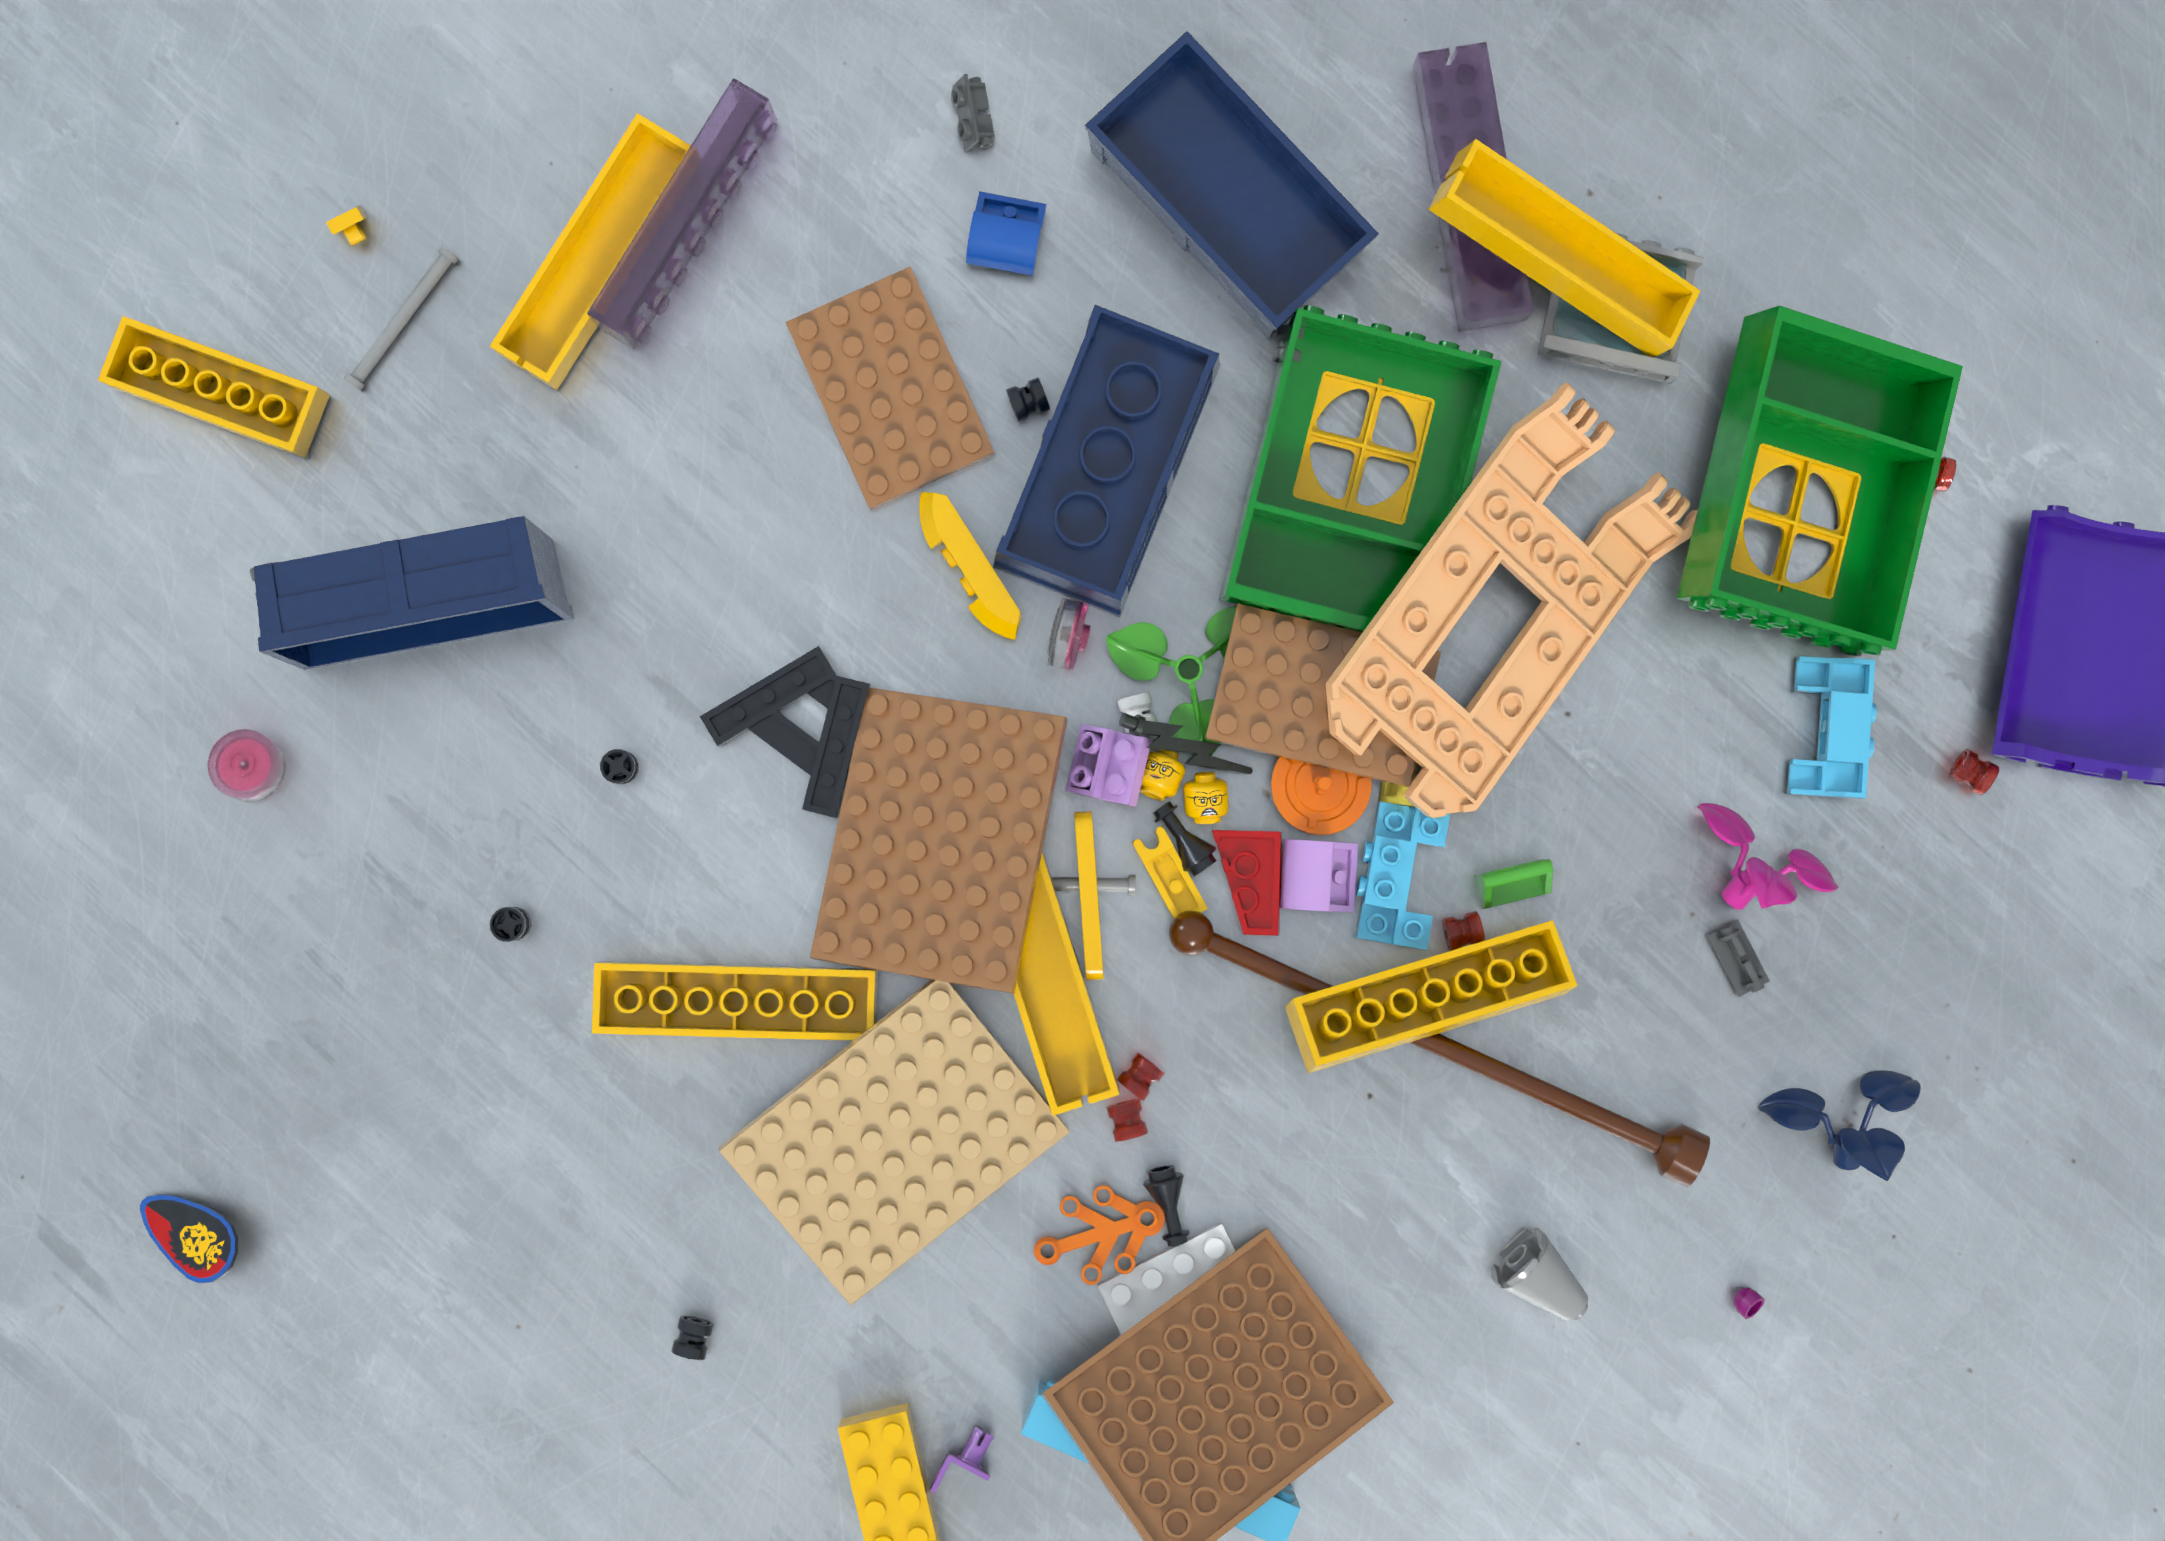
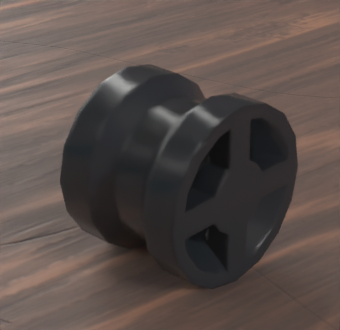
(613, 763)

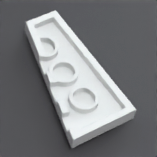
(1163, 1276)

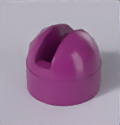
(1748, 1302)

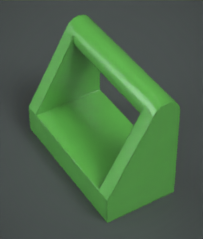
(1514, 883)

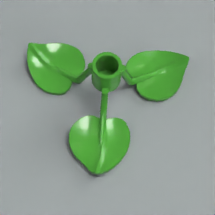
(1140, 651)

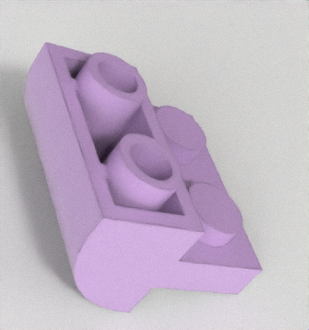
(1108, 765)
(1318, 875)

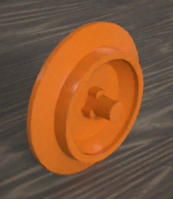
(1318, 797)

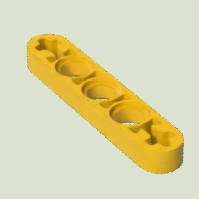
(1089, 895)

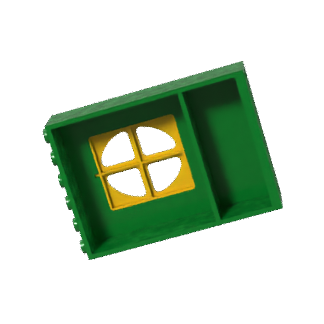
(1873, 430)
(1330, 555)

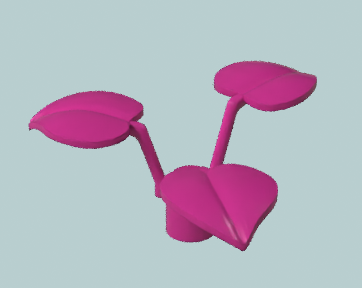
(1759, 878)

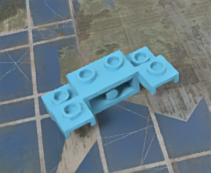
(1843, 727)
(1389, 874)

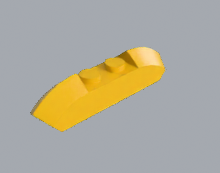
(944, 526)

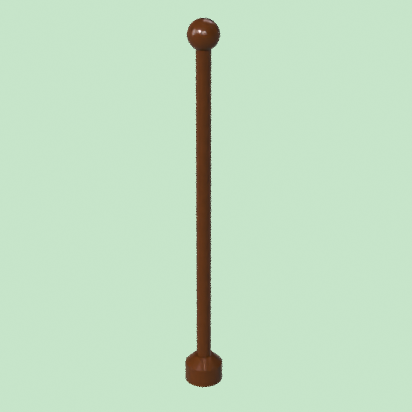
(1676, 1151)

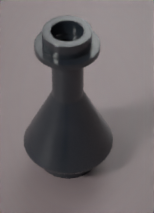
(1192, 850)
(1165, 1188)

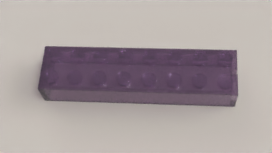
(1456, 109)
(684, 215)

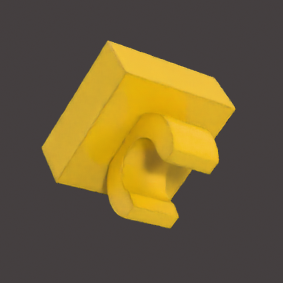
(348, 223)

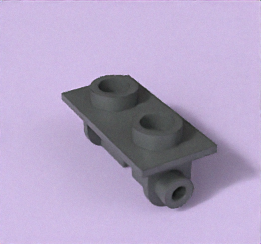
(968, 98)
(1738, 958)

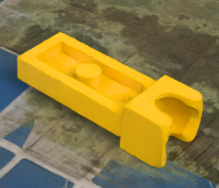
(1168, 875)

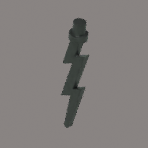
(1139, 725)

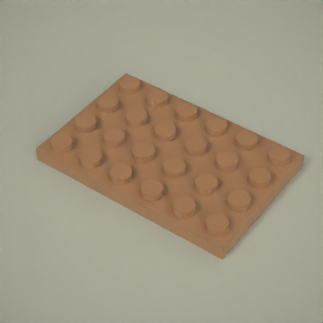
(890, 388)
(1277, 698)

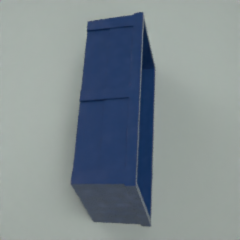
(1228, 184)
(1108, 461)
(409, 594)

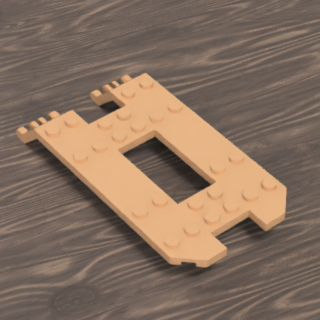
(1576, 580)

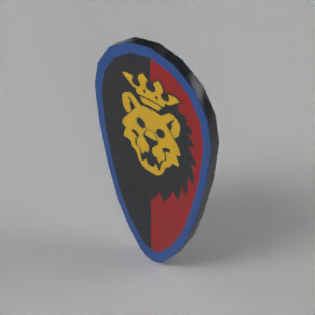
(191, 1236)

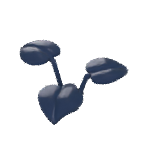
(1873, 1149)

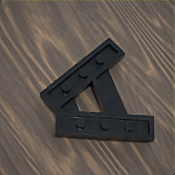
(759, 709)

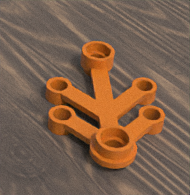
(1105, 1232)

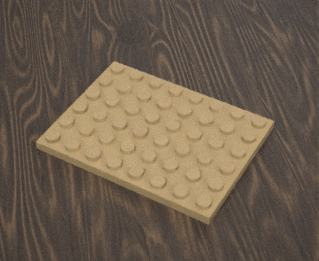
(894, 1139)

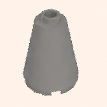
(1540, 1276)

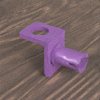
(969, 1459)

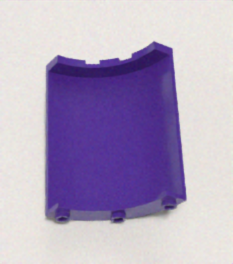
(2087, 651)

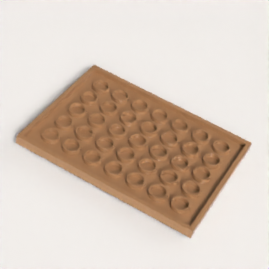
(939, 839)
(1218, 1398)

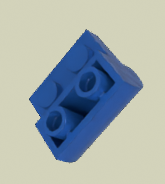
(1005, 233)

